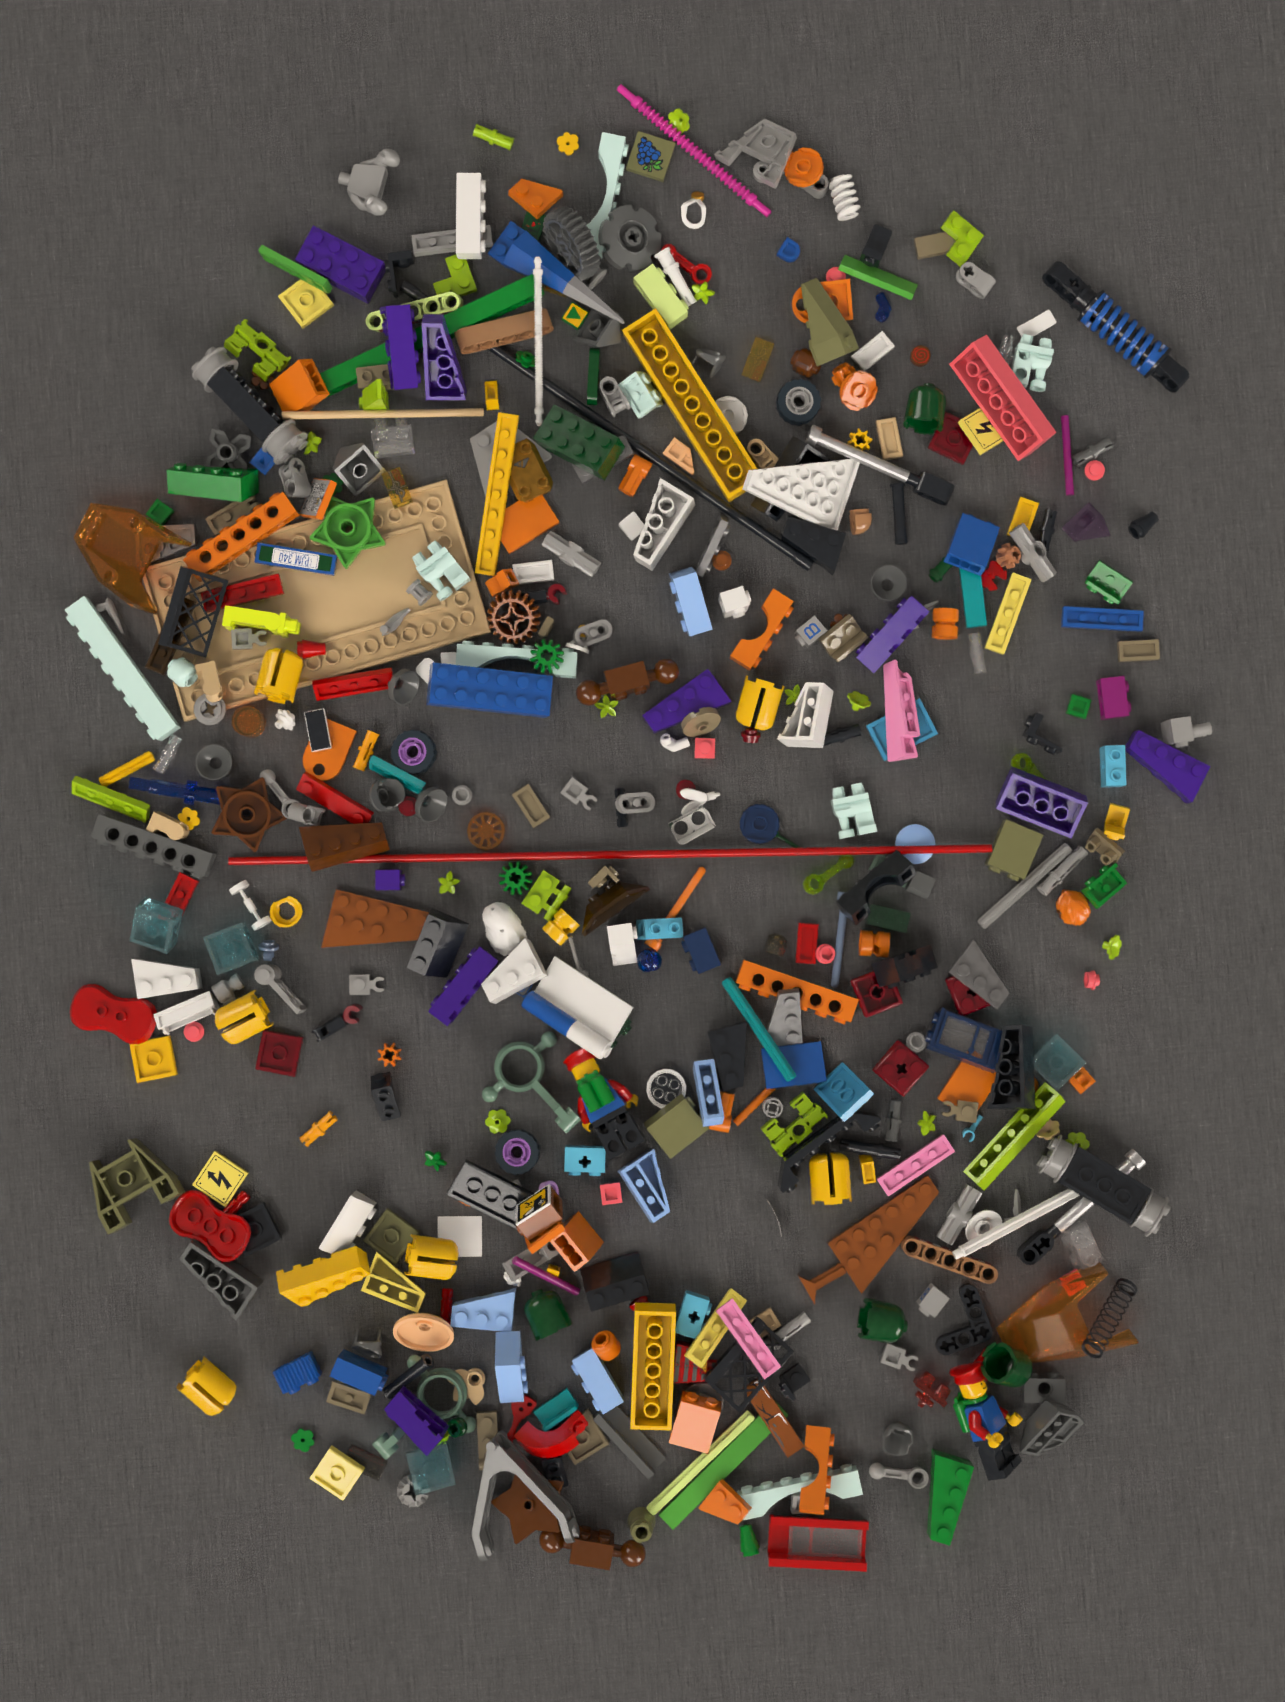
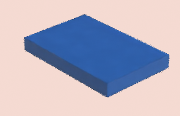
(804, 1059)

